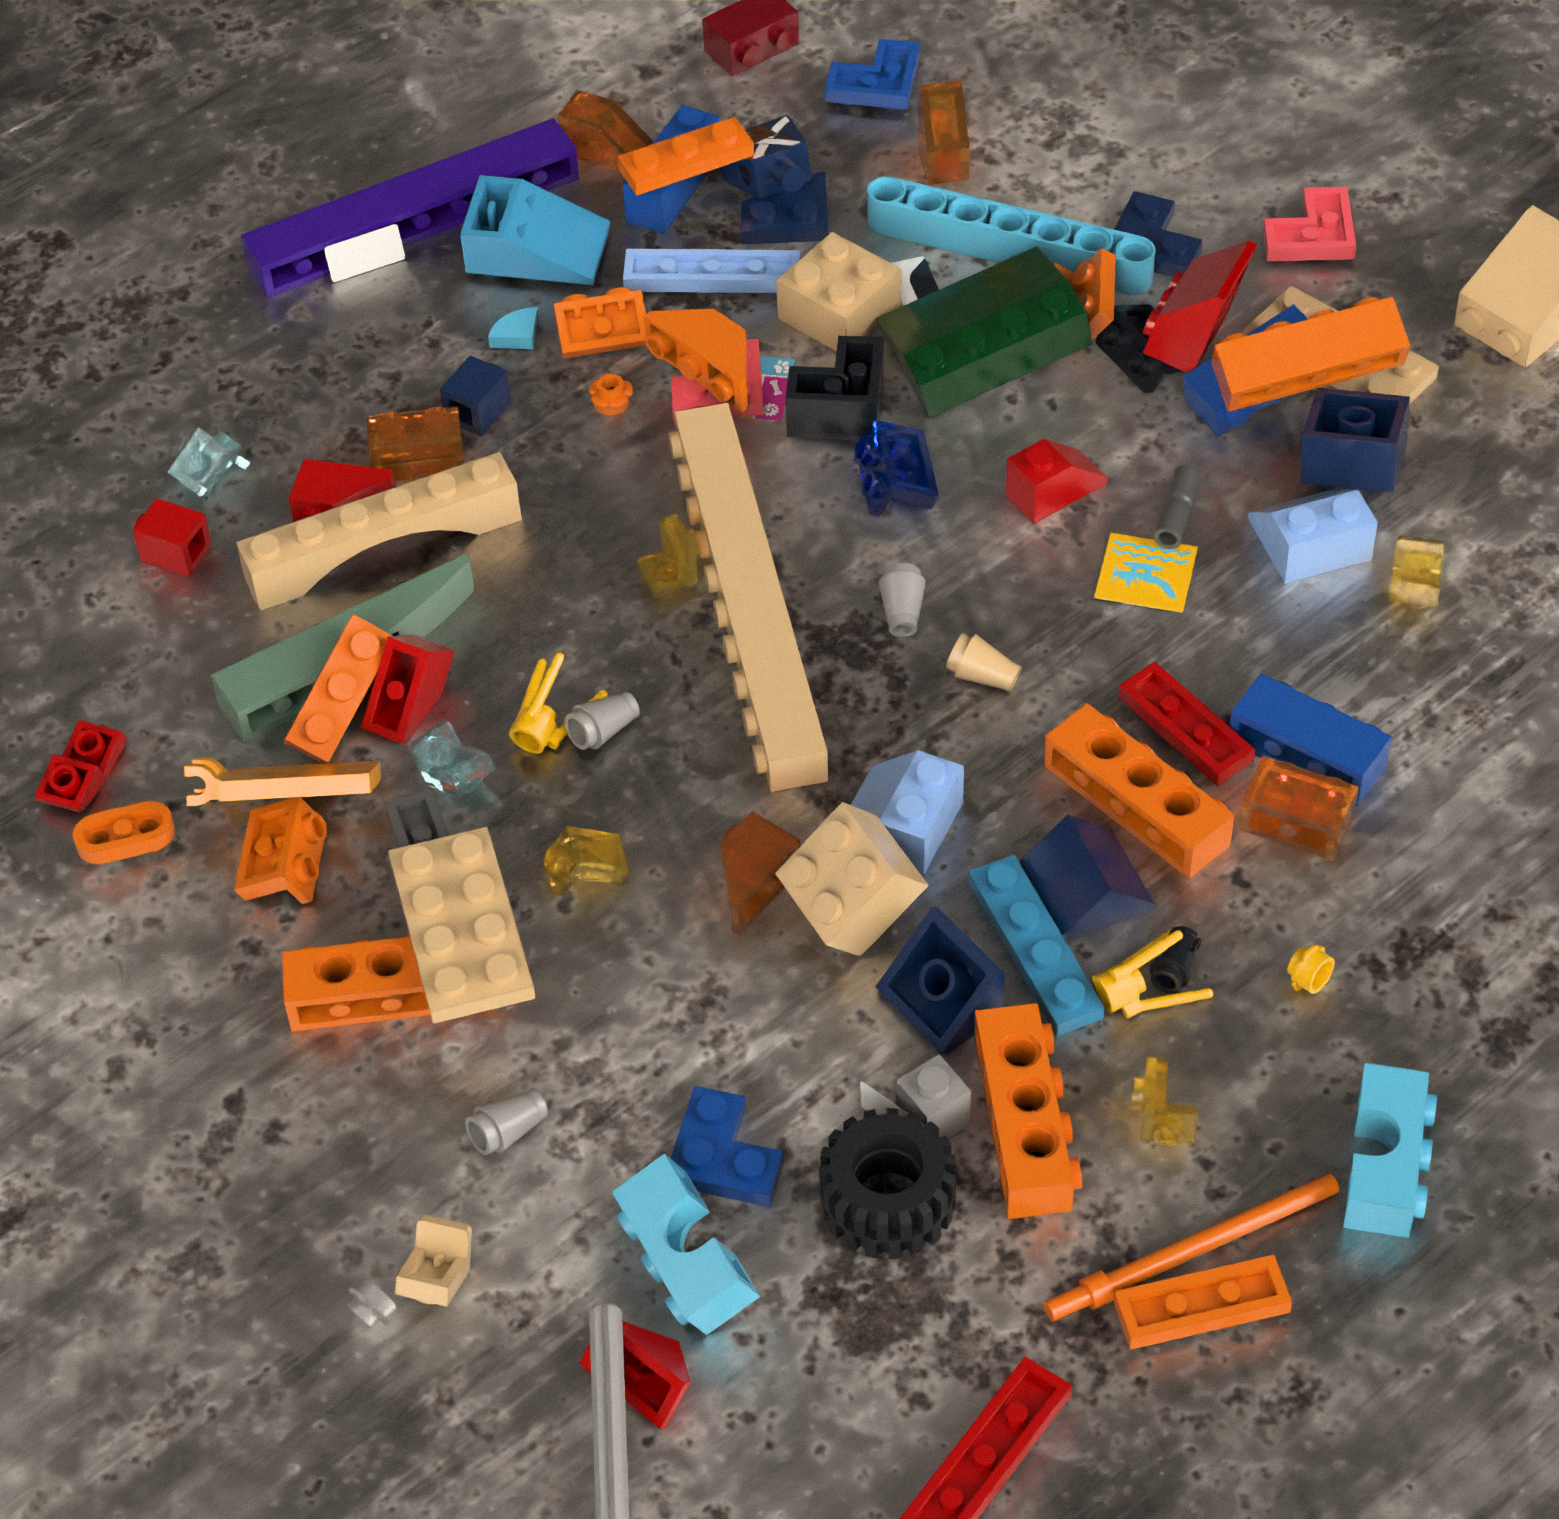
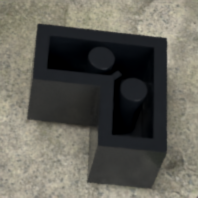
(839, 399)

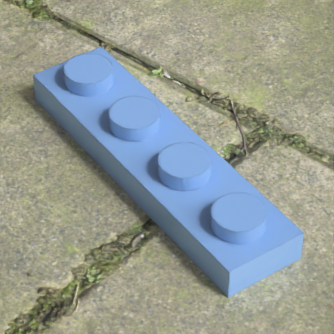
(706, 270)

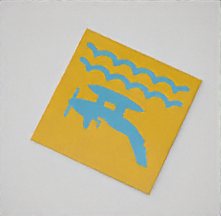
(1145, 573)

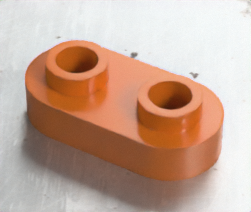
(124, 832)

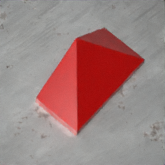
(652, 1373)

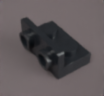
(1125, 346)

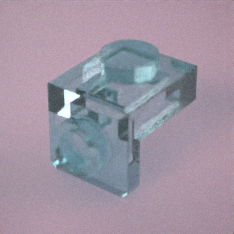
(206, 461)
(447, 762)

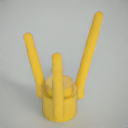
(536, 721)
(1121, 984)

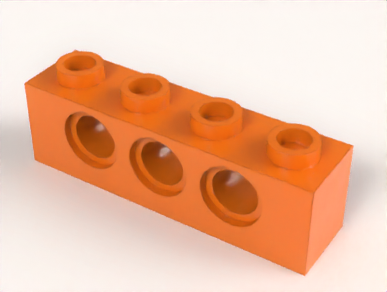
(1139, 790)
(365, 992)
(1028, 1182)

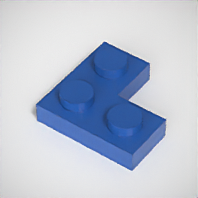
(881, 85)
(714, 1157)

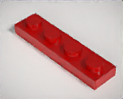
(993, 1445)

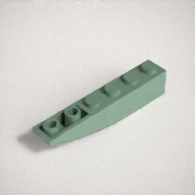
(276, 681)

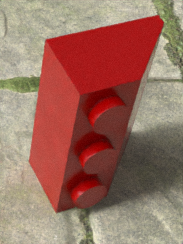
(1196, 306)

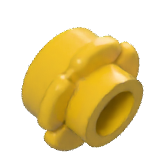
(1310, 968)

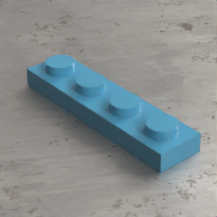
(1036, 945)

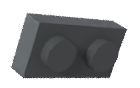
(415, 818)

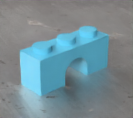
(1385, 1188)
(703, 1283)

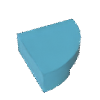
(515, 330)

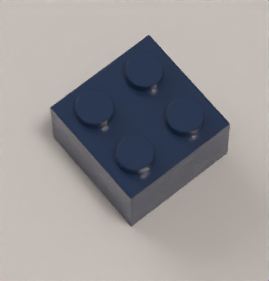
(1354, 440)

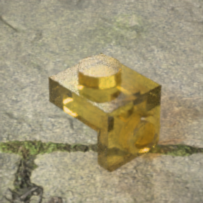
(676, 563)
(1416, 572)
(585, 856)
(1161, 1121)

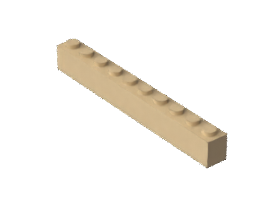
(749, 600)

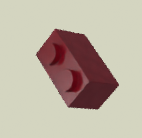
(750, 33)

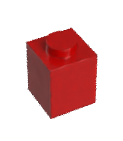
(172, 537)

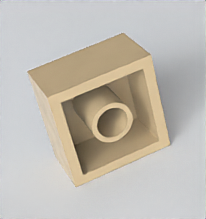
(838, 291)
(851, 879)

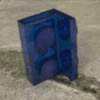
(895, 467)

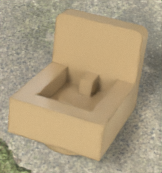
(437, 1262)

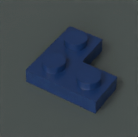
(1149, 218)

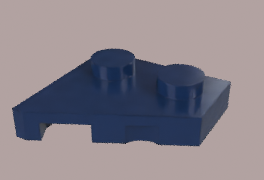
(787, 215)

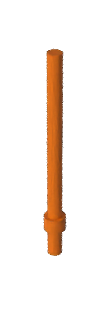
(1099, 1287)

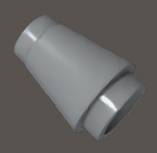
(902, 597)
(599, 720)
(504, 1121)

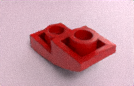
(83, 768)

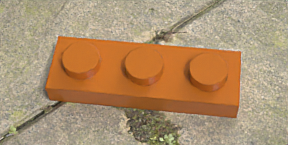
(685, 156)
(338, 690)
(1202, 1302)

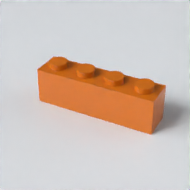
(1310, 353)

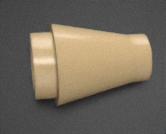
(981, 663)

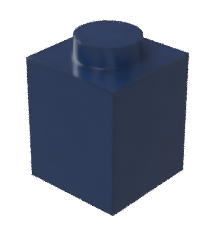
(479, 392)

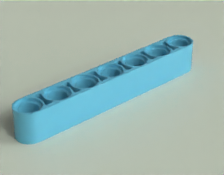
(1001, 230)

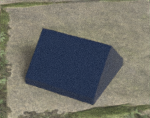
(1085, 878)
(942, 982)

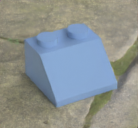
(1316, 533)
(915, 801)

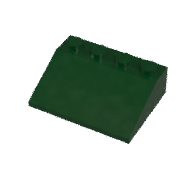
(986, 330)

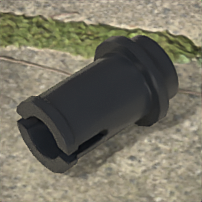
(1171, 969)

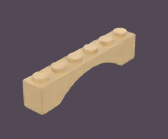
(297, 555)

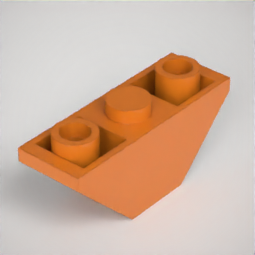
(704, 349)

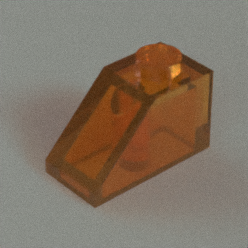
(600, 129)
(943, 133)
(750, 860)

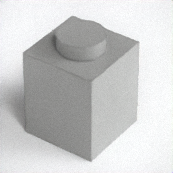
(936, 1095)

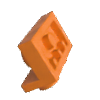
(1095, 288)
(600, 322)
(281, 851)

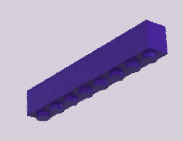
(417, 201)

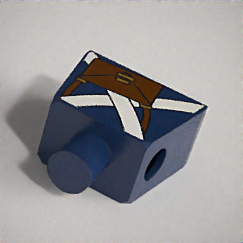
(778, 160)

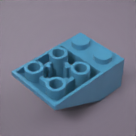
(530, 233)

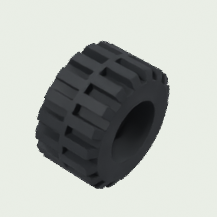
(887, 1146)

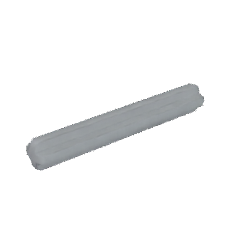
(608, 1412)

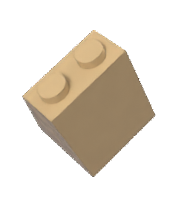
(1516, 291)

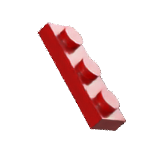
(1186, 723)

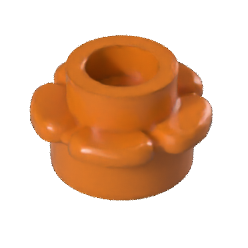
(610, 394)

